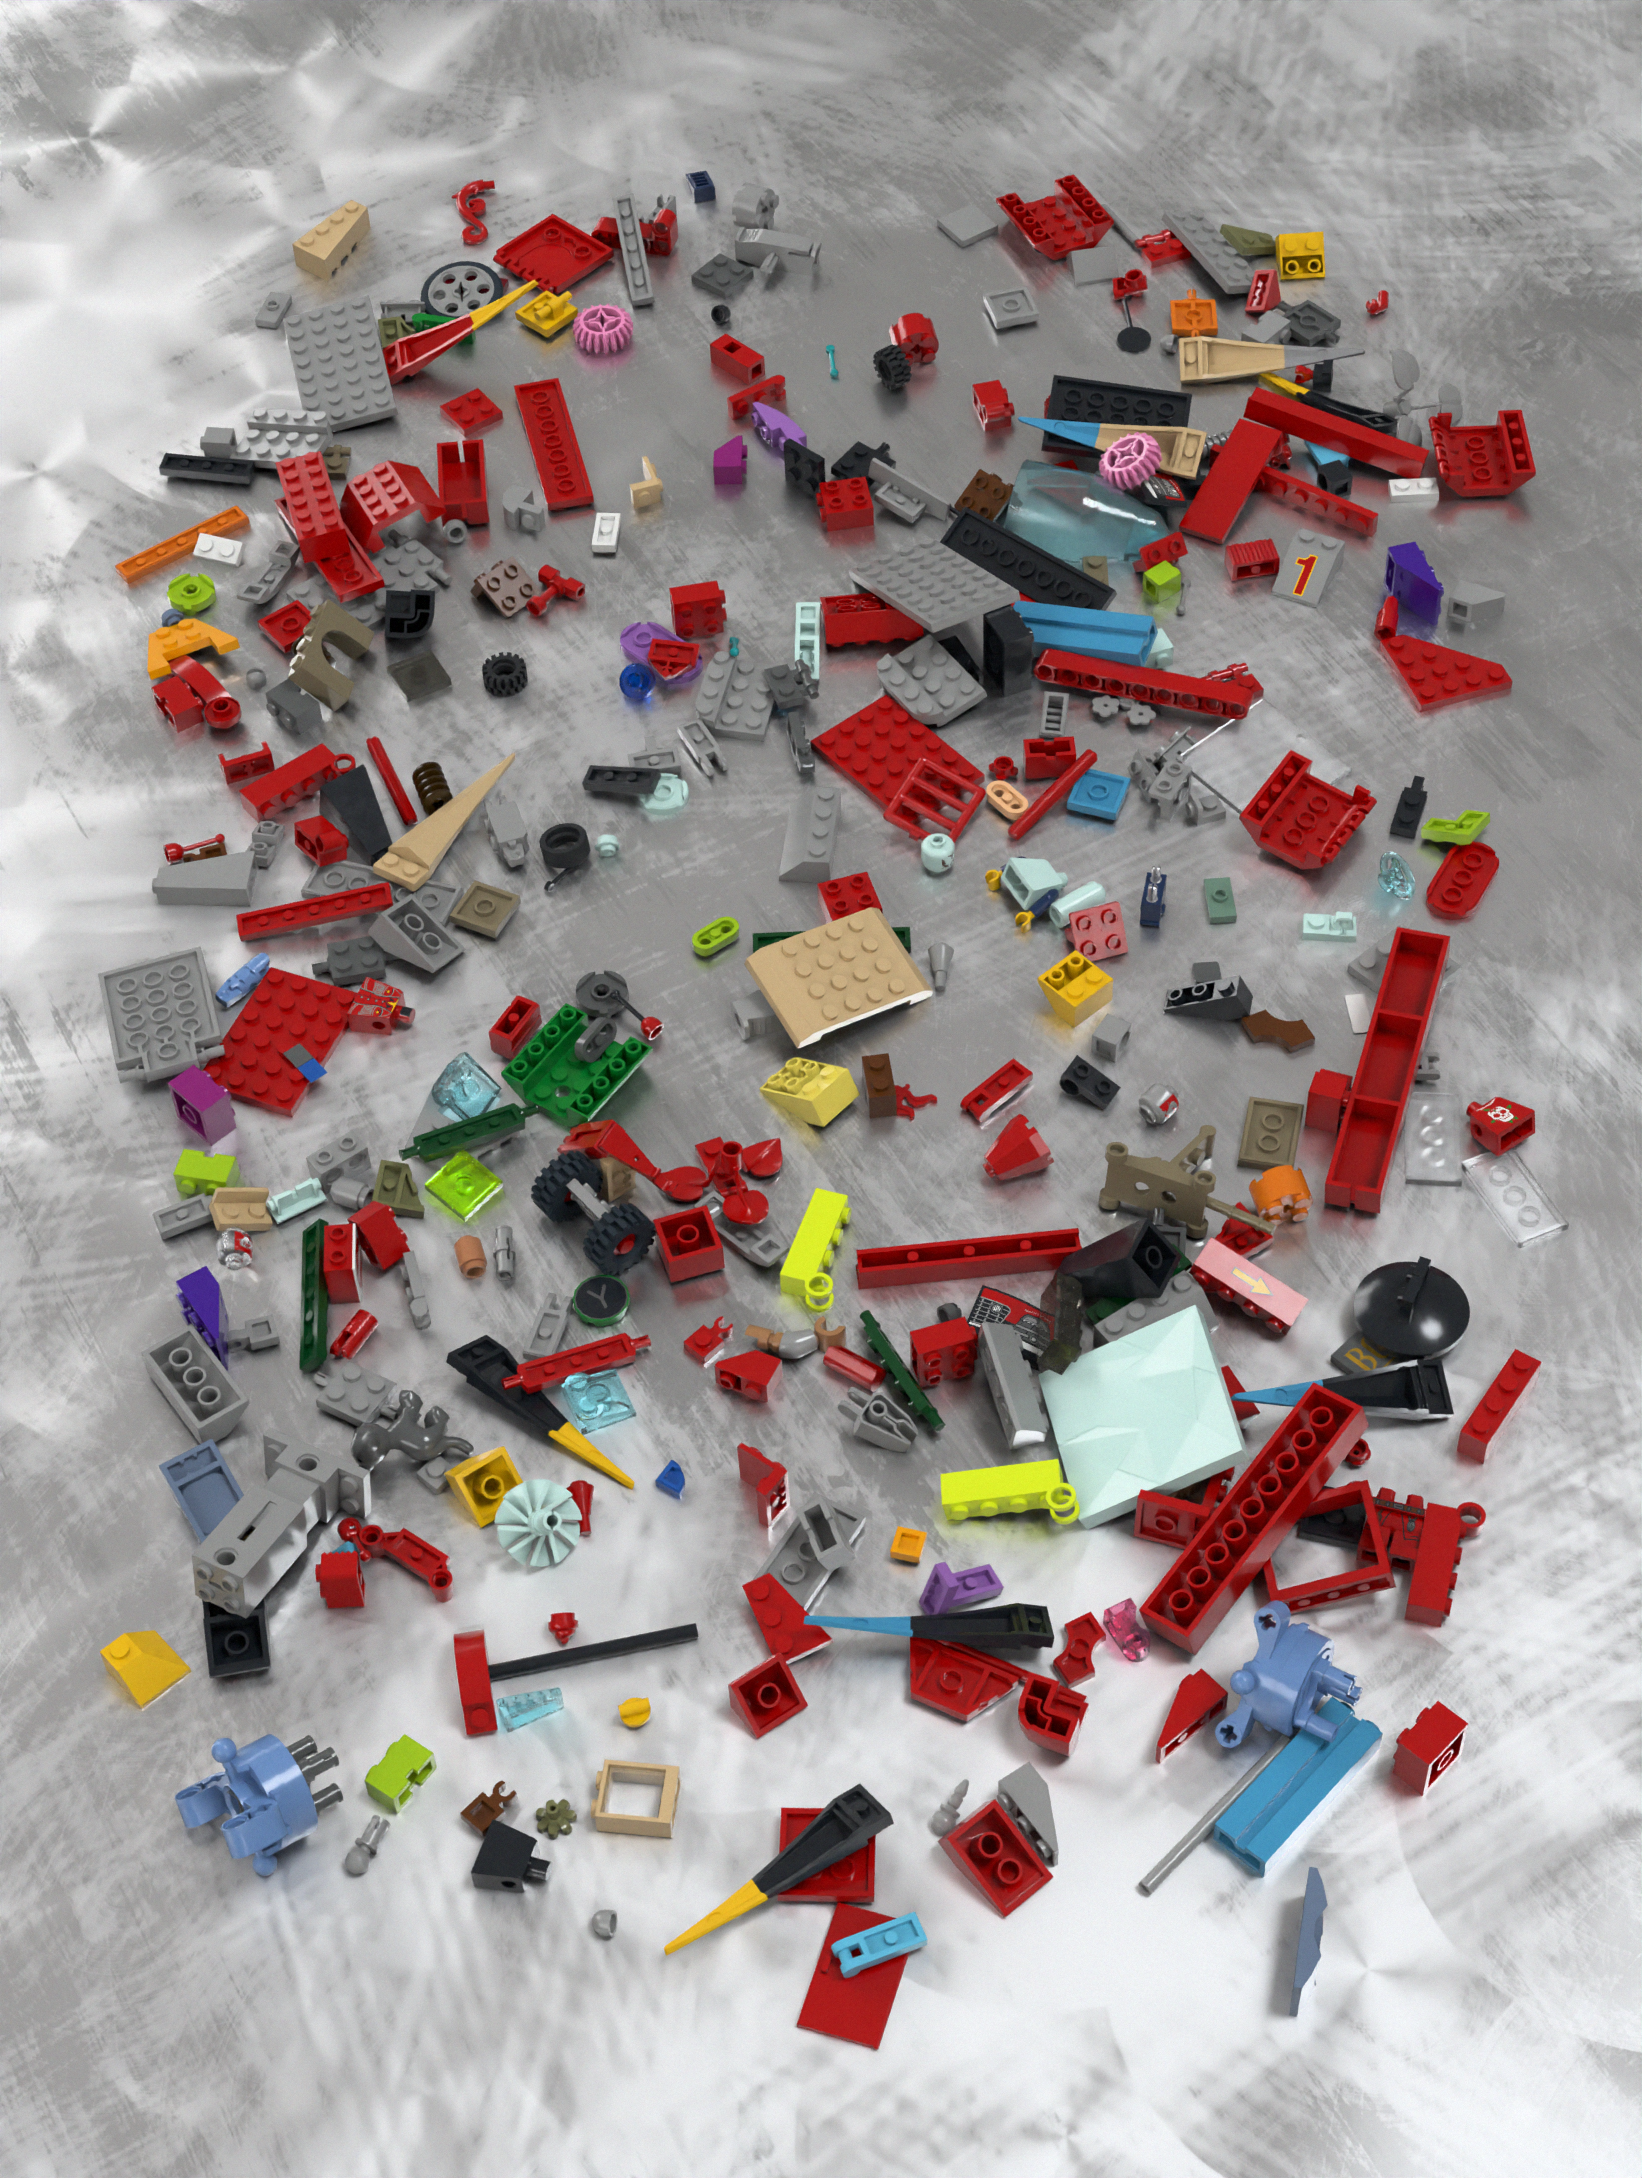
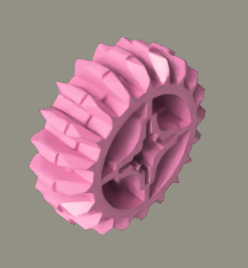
(603, 328)
(1130, 460)

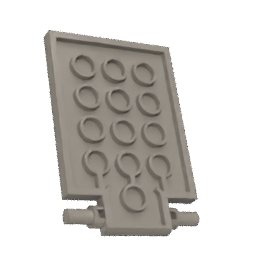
(401, 569)
(161, 1016)

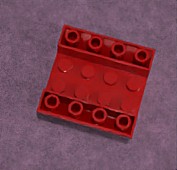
(1059, 222)

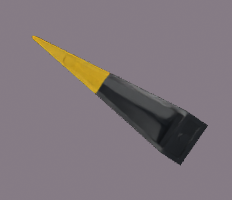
(1365, 417)
(488, 1362)
(829, 1838)

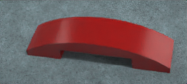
(199, 678)

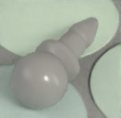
(944, 1820)

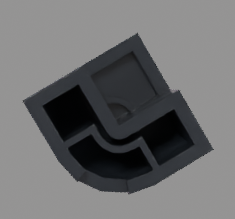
(408, 613)

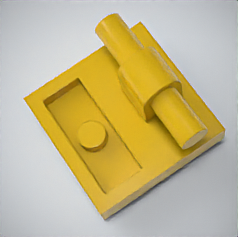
(547, 312)

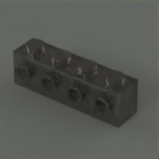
(1060, 1323)

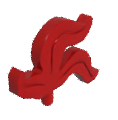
(915, 1102)

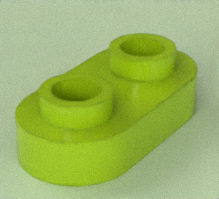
(713, 936)

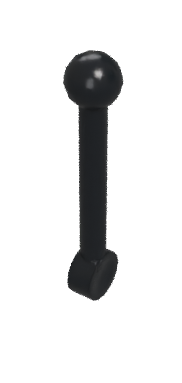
(549, 886)

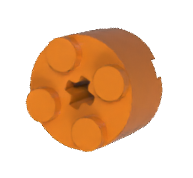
(1281, 1195)

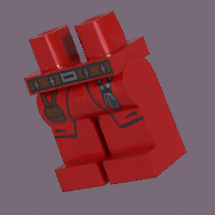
(1398, 1522)

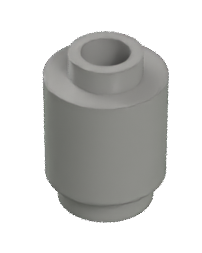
(351, 1193)

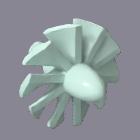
(531, 1507)

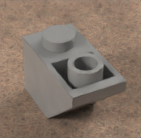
(1475, 602)

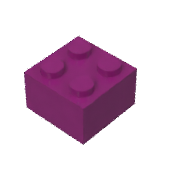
(203, 1104)

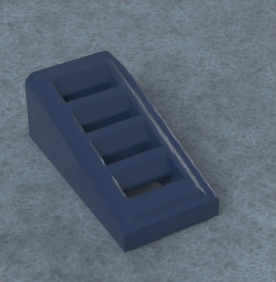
(701, 186)

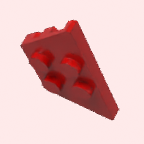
(954, 1680)

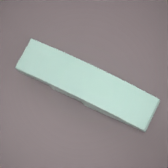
(808, 635)

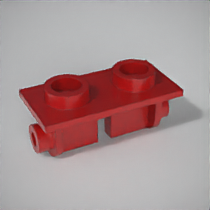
(1282, 453)

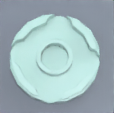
(668, 798)

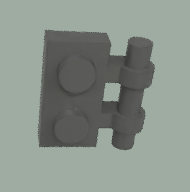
(784, 686)

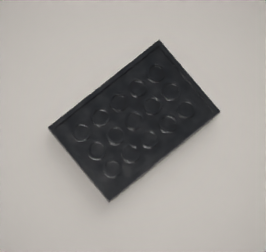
(1110, 404)

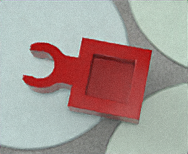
(708, 1342)

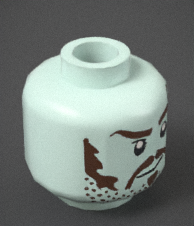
(937, 852)

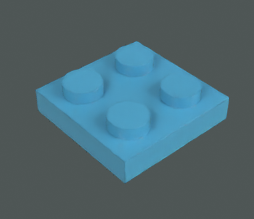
(1099, 794)

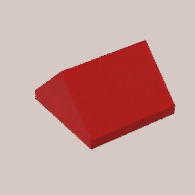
(766, 1695)

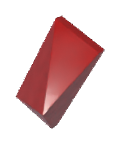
(1263, 292)

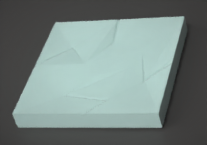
(1143, 1416)

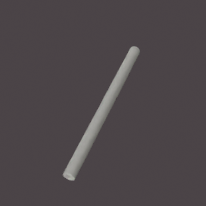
(1207, 1823)

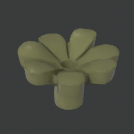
(555, 1818)

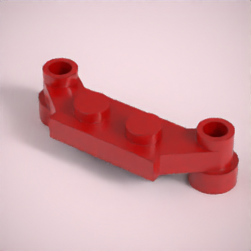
(412, 1554)

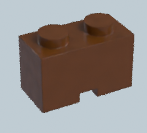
(879, 1085)

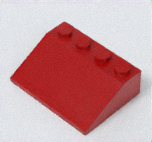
(864, 619)

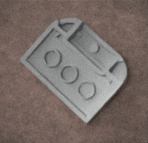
(283, 435)
(929, 682)
(735, 698)

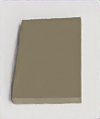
(1270, 1134)

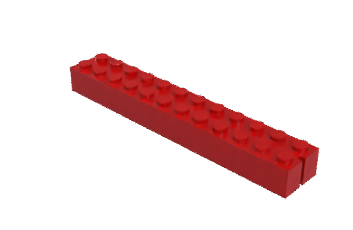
(1387, 1070)

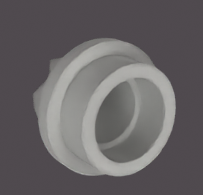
(455, 531)

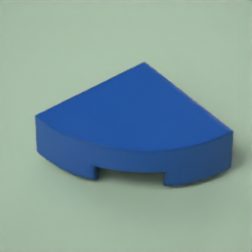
(672, 1480)

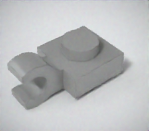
(257, 1333)

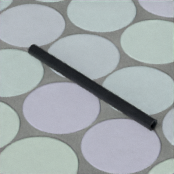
(593, 1651)

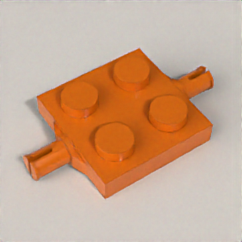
(1193, 316)

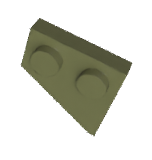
(1248, 241)
(393, 329)
(397, 1189)

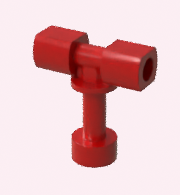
(555, 587)

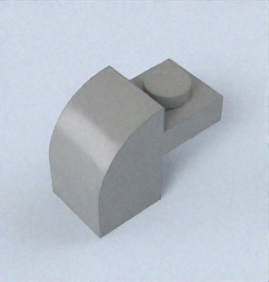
(520, 509)

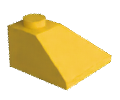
(483, 1482)
(143, 1665)

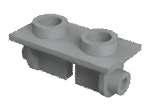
(408, 309)
(1179, 743)
(1143, 772)

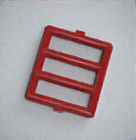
(913, 779)

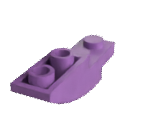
(776, 426)

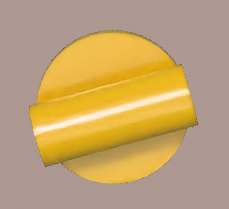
(635, 1711)

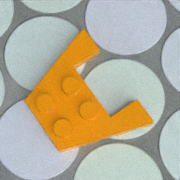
(182, 639)

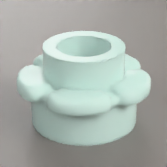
(607, 845)

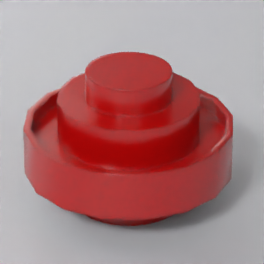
(222, 712)

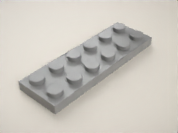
(1211, 250)

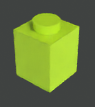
(1161, 581)

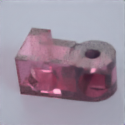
(1126, 1632)

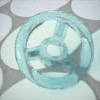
(1393, 878)

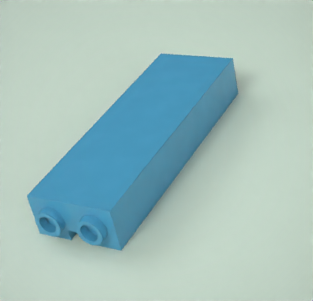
(1089, 632)
(1296, 1789)

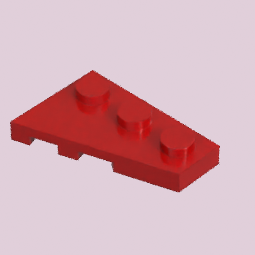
(783, 1619)

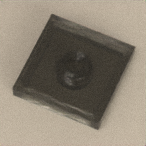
(418, 675)

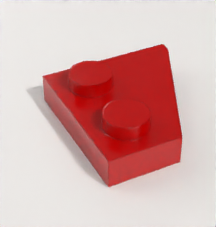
(1243, 1238)

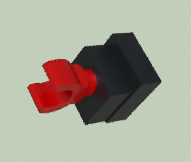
(1321, 375)

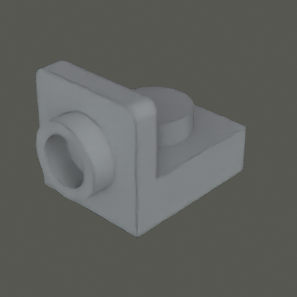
(1204, 809)

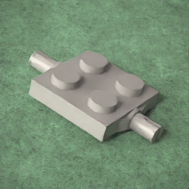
(356, 1394)

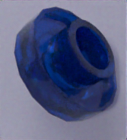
(637, 681)

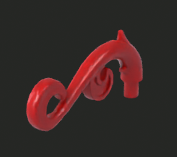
(477, 208)

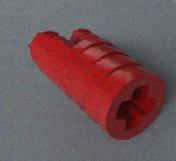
(1387, 619)
(354, 1335)

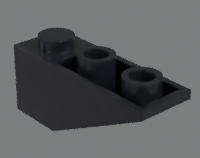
(1215, 999)

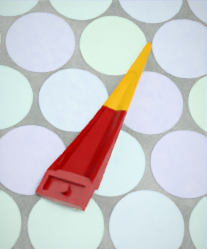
(416, 351)

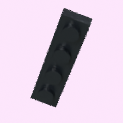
(207, 468)

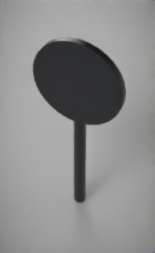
(1133, 338)

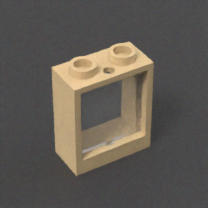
(636, 1798)

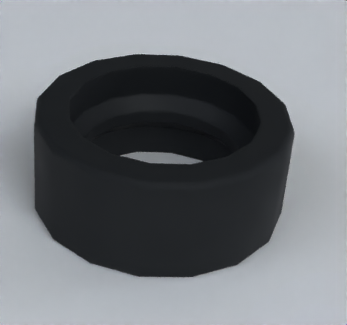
(563, 834)

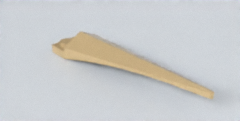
(419, 851)

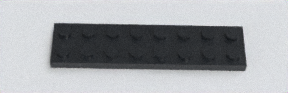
(1024, 564)

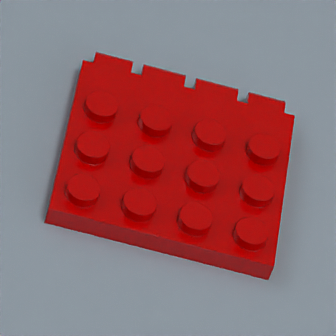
(553, 254)

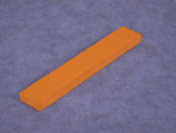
(180, 544)

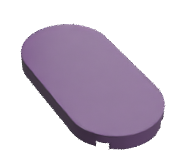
(636, 642)

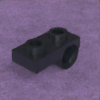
(1086, 1080)

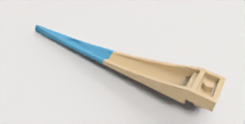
(1179, 445)

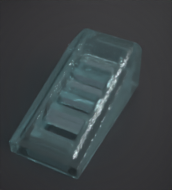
(528, 1707)

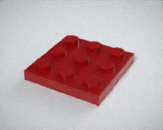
(844, 1881)

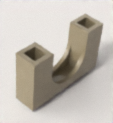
(310, 667)

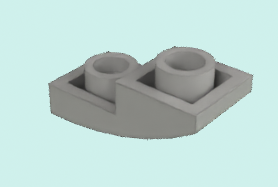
(266, 841)

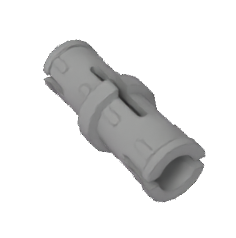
(504, 1253)

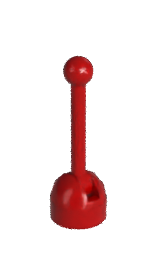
(174, 851)
(352, 1536)

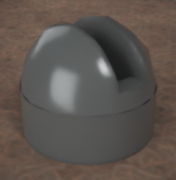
(948, 1312)

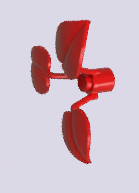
(747, 1208)

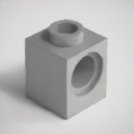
(1111, 1037)

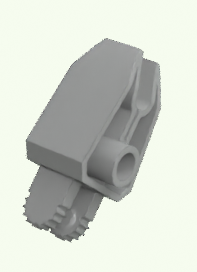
(879, 1420)

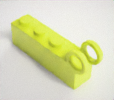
(814, 1247)
(1008, 1490)

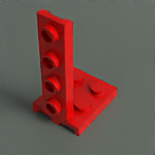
(1177, 1520)

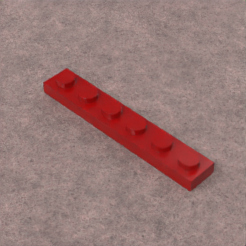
(314, 911)

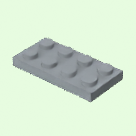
(794, 1559)

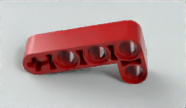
(657, 237)

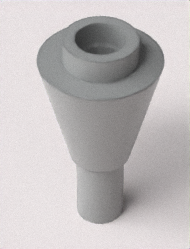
(940, 957)

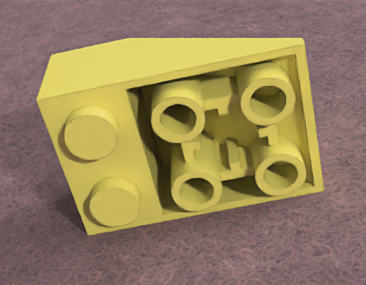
(811, 1090)

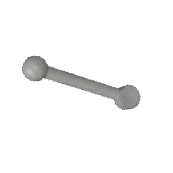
(1186, 583)

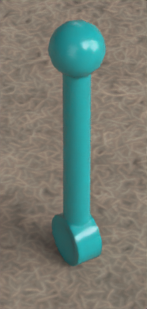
(830, 349)
(734, 650)

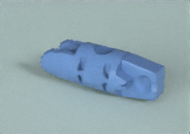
(243, 980)

